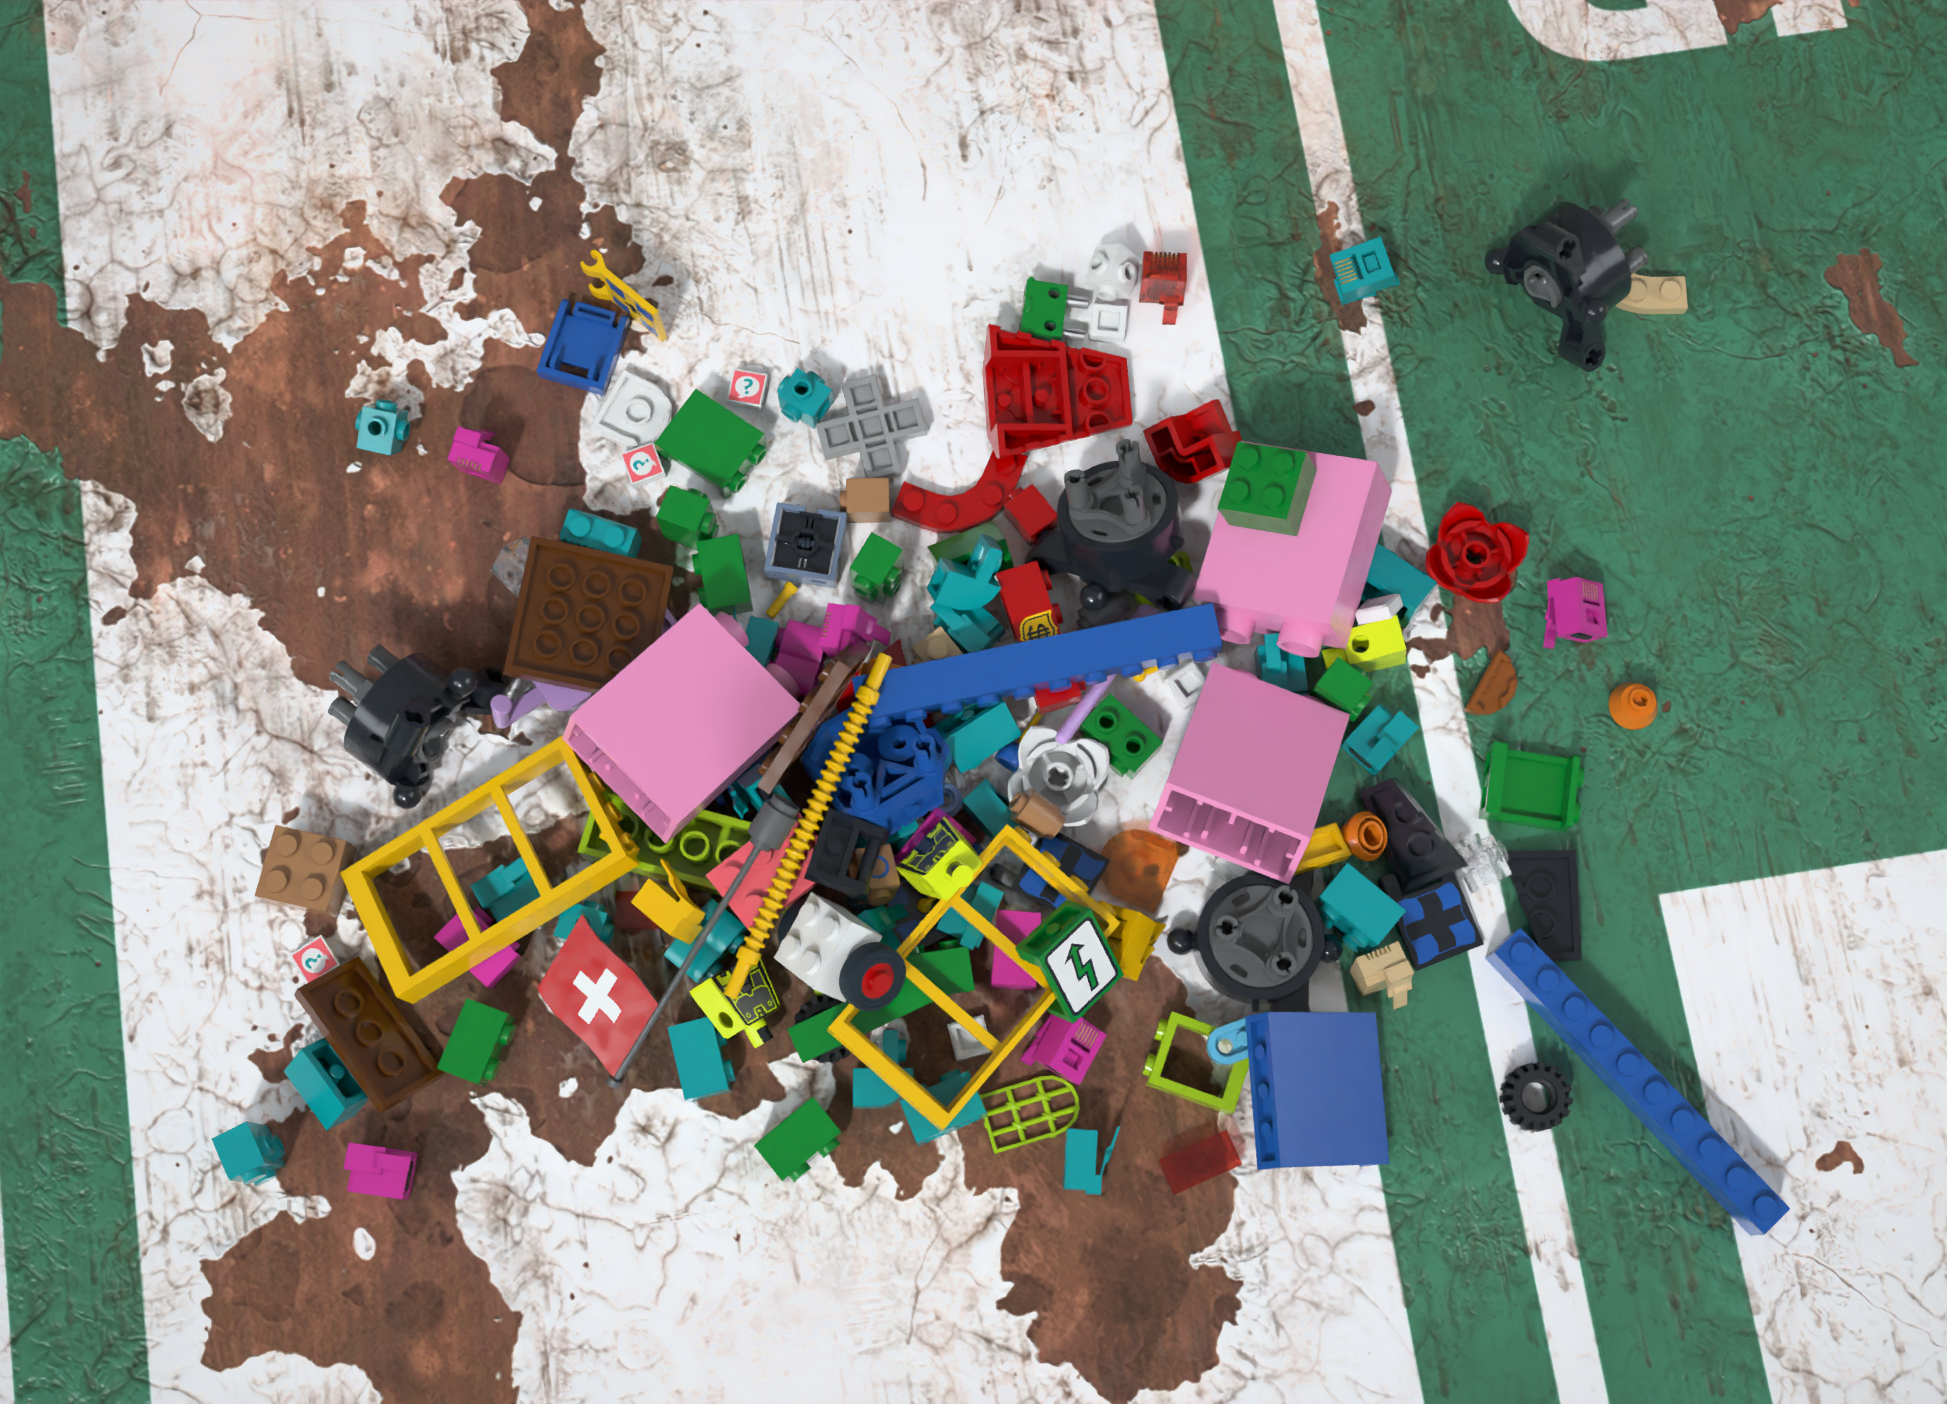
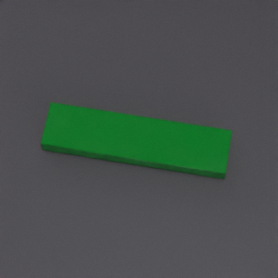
(813, 1039)

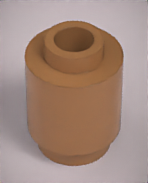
(1036, 814)

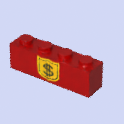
(1032, 618)

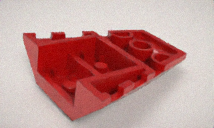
(1049, 392)

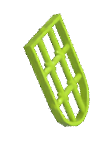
(1015, 1106)

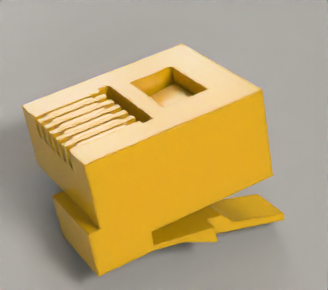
(670, 911)
(1133, 940)

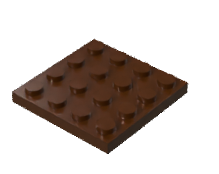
(584, 614)
(813, 714)

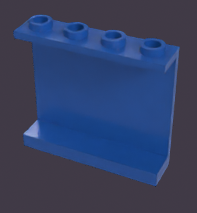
(1316, 1089)

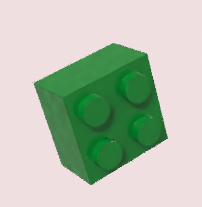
(1267, 488)

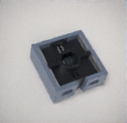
(820, 545)

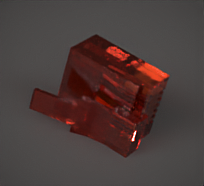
(1163, 282)

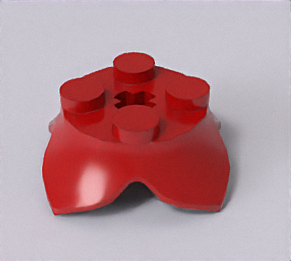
(1498, 545)

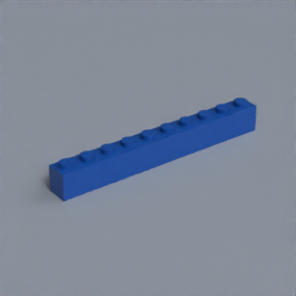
(1044, 664)
(1638, 1084)

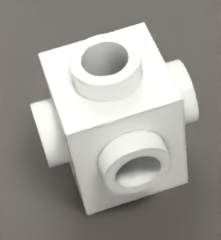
(1112, 271)

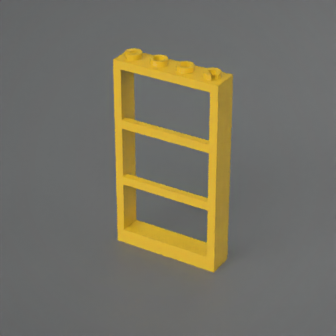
(552, 902)
(890, 1072)

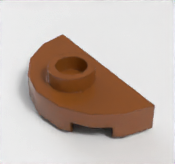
(1494, 688)

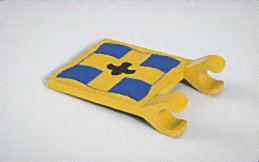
(624, 297)

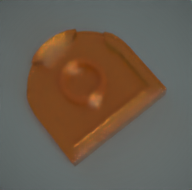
(1139, 867)

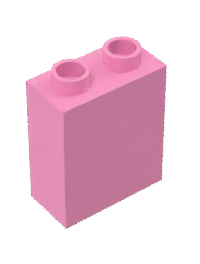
(1303, 582)
(683, 720)
(1251, 773)

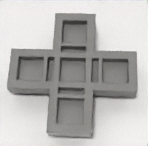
(871, 428)

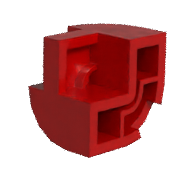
(1193, 444)

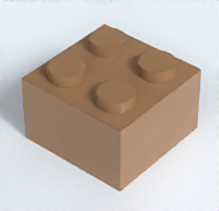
(305, 871)

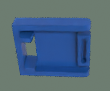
(584, 342)

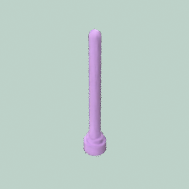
(1093, 693)

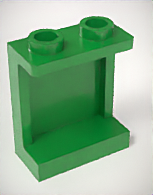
(712, 443)
(1530, 788)

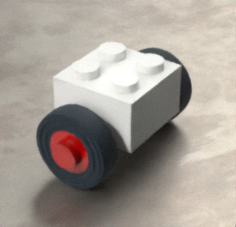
(839, 954)

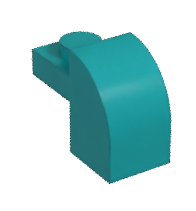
(970, 584)
(871, 1090)

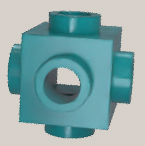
(804, 397)
(382, 427)
(594, 914)

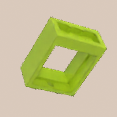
(1155, 1063)

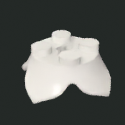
(1080, 760)

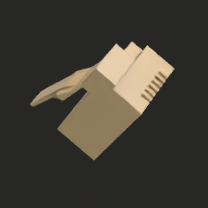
(1383, 970)

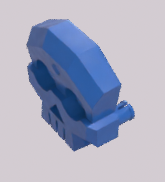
(889, 782)

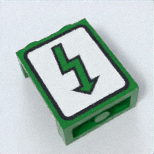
(1072, 958)

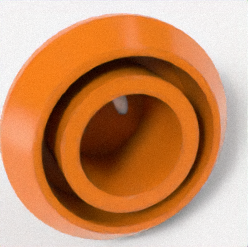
(1633, 705)
(1365, 836)

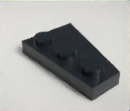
(1414, 843)
(1550, 900)

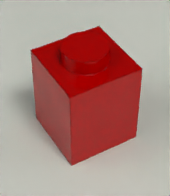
(1029, 513)

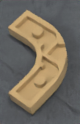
(1656, 295)

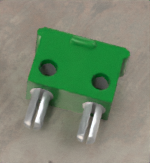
(1043, 312)

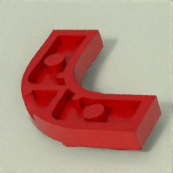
(961, 511)

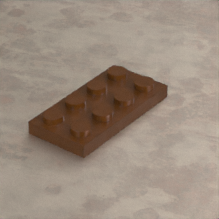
(368, 1034)

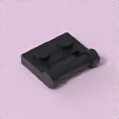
(835, 849)

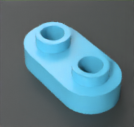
(1236, 1035)

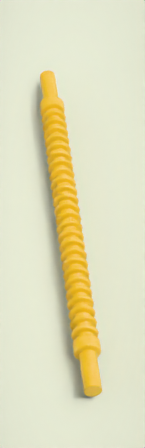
(749, 954)

